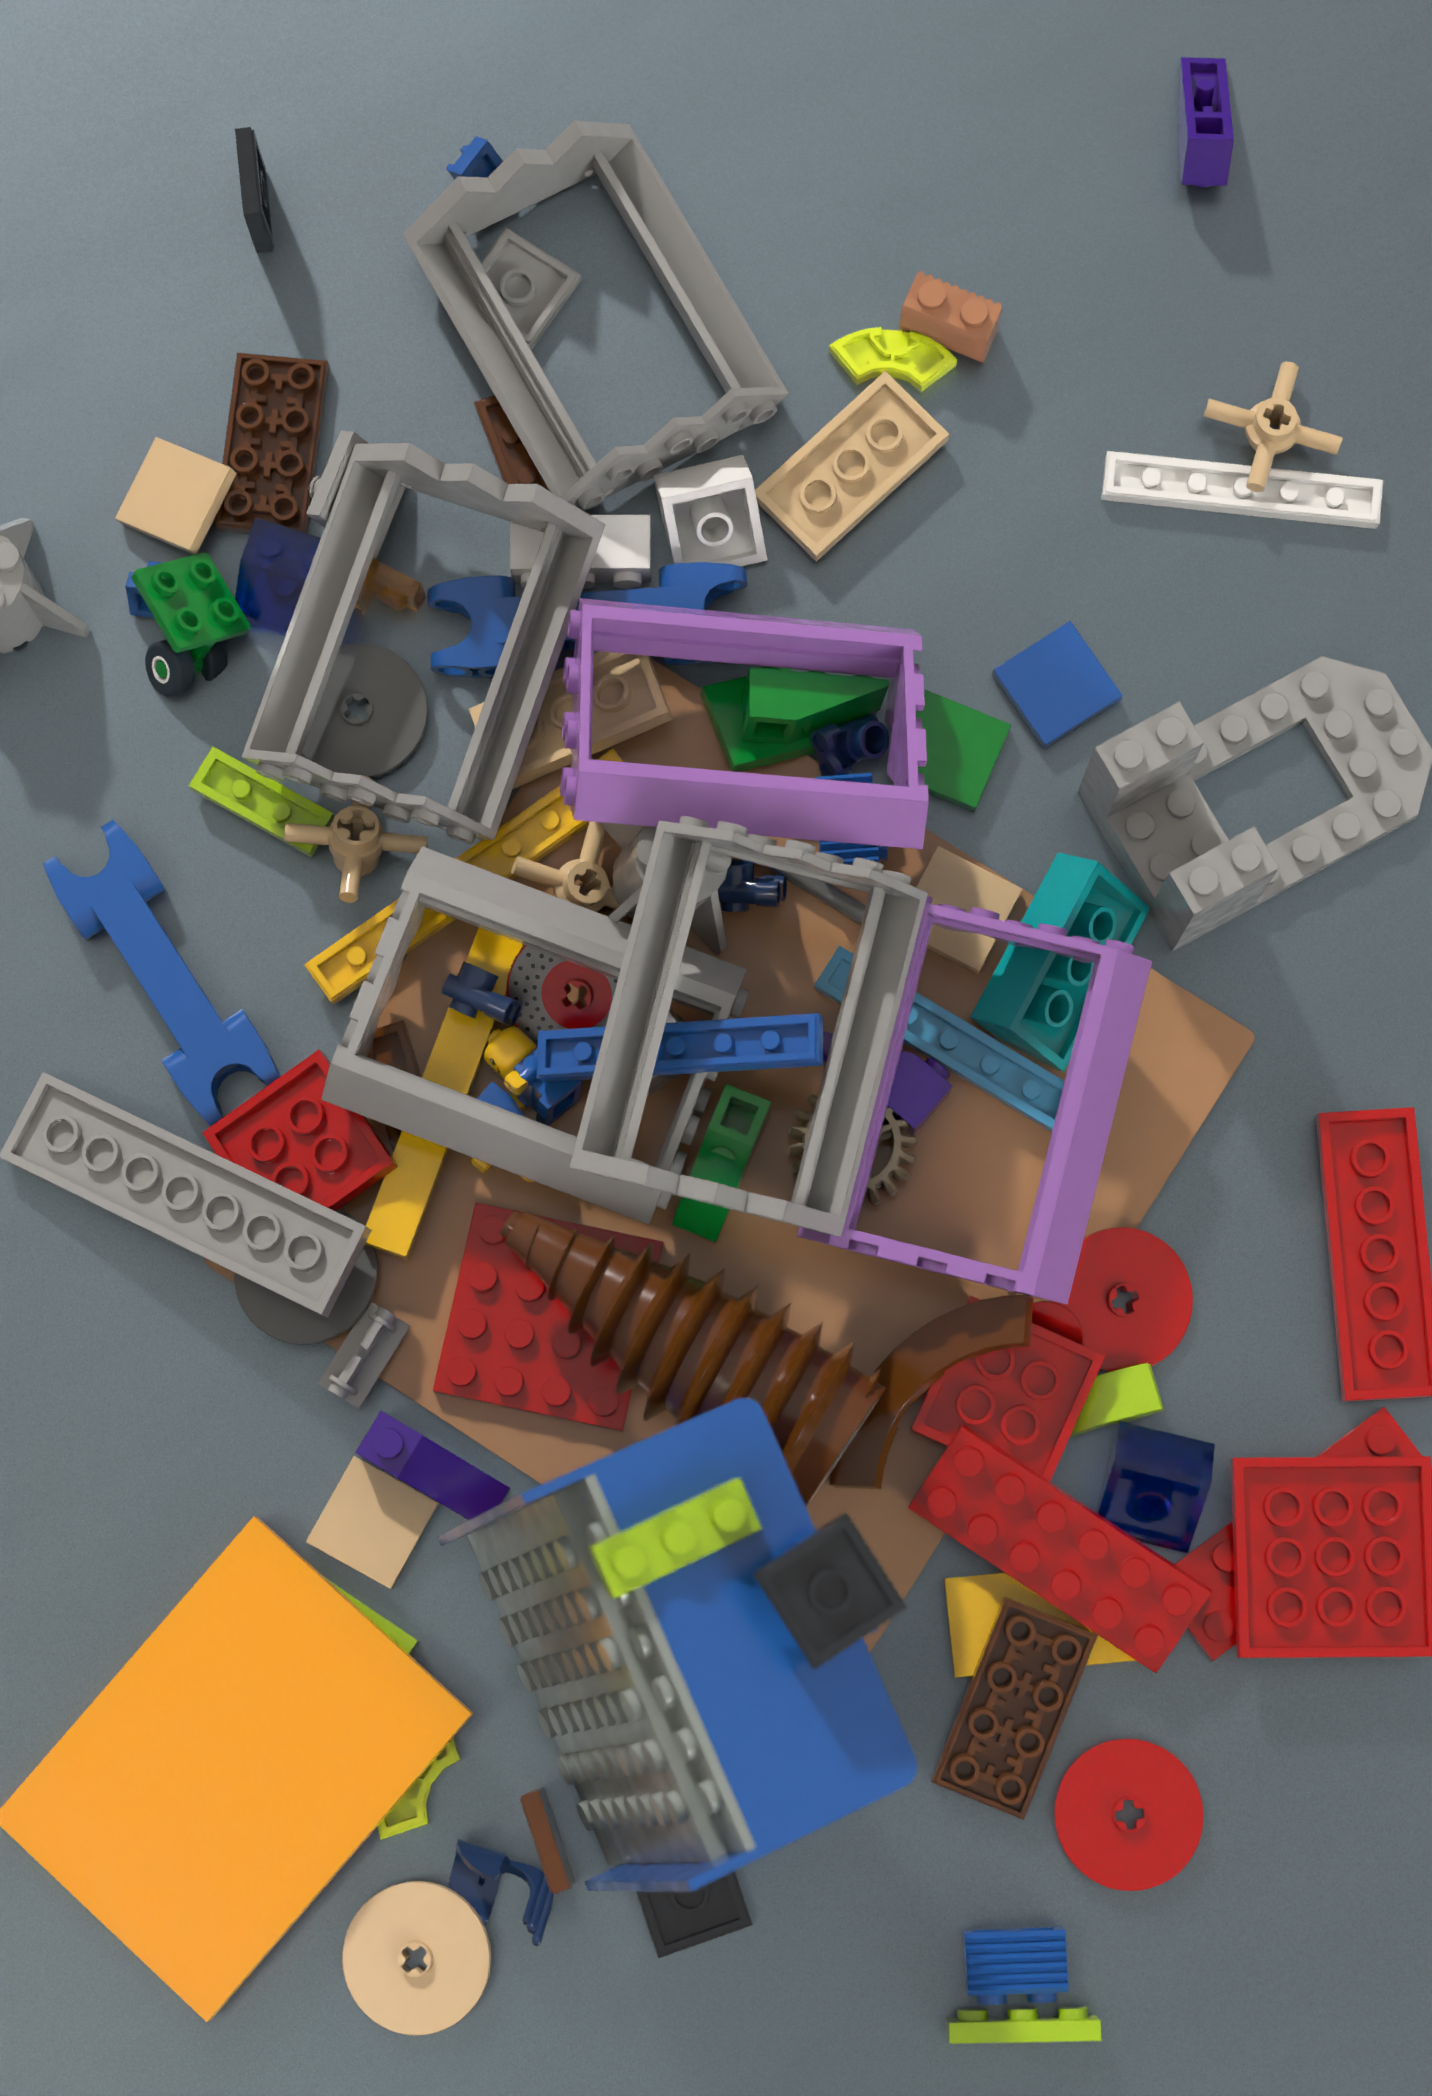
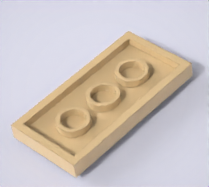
(851, 466)
(624, 705)

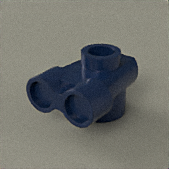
(848, 744)
(742, 888)
(473, 992)

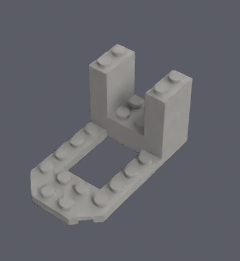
(1171, 842)

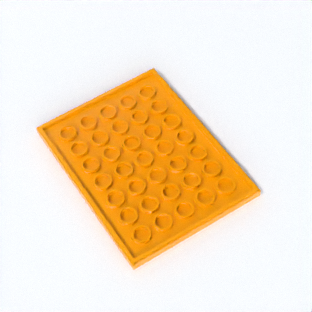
(232, 1767)

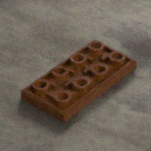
(272, 441)
(1014, 1708)

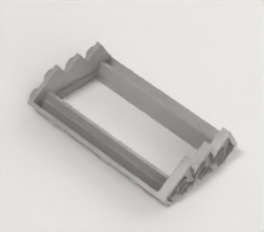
(676, 259)
(329, 602)
(645, 996)
(480, 1127)

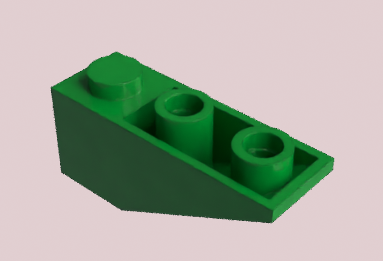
(793, 704)
(723, 1157)

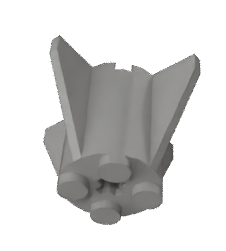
(22, 601)
(630, 872)

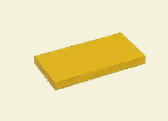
(972, 1610)

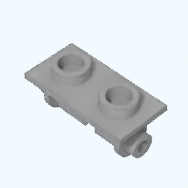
(364, 1355)

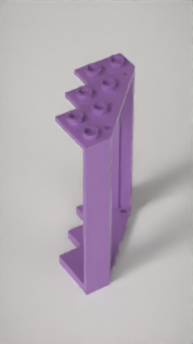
(758, 802)
(1080, 1123)

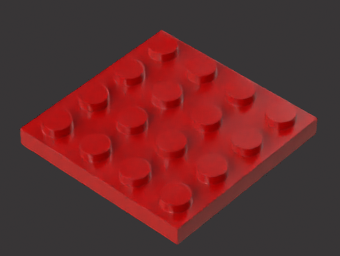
(514, 1343)
(1332, 1556)

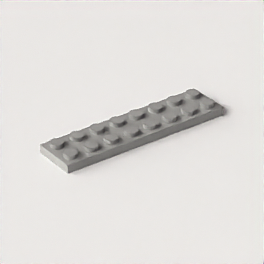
(186, 1194)

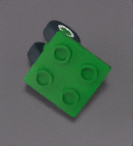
(194, 615)

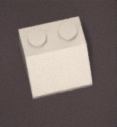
(711, 513)

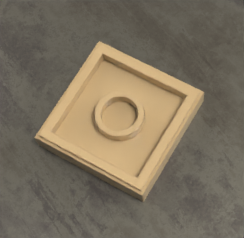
(175, 495)
(965, 885)
(372, 1522)

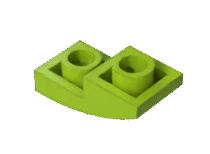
(1119, 1397)

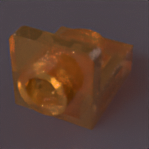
(394, 588)

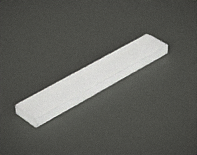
(1224, 490)

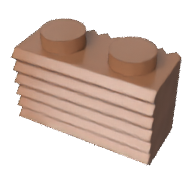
(951, 316)

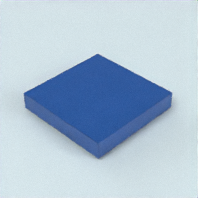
(1057, 684)

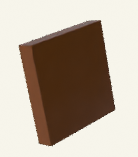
(547, 1840)

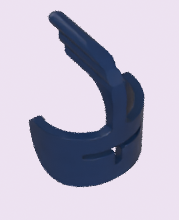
(477, 1861)

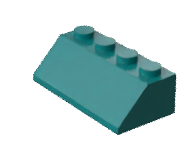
(1039, 994)

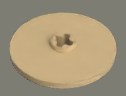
(456, 1958)

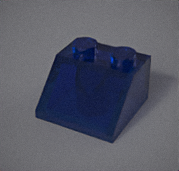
(273, 574)
(1156, 1485)

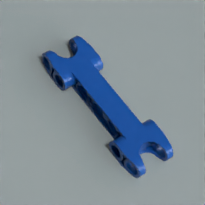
(493, 604)
(118, 903)

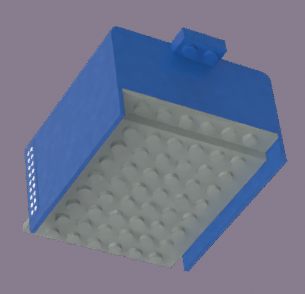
(688, 1697)

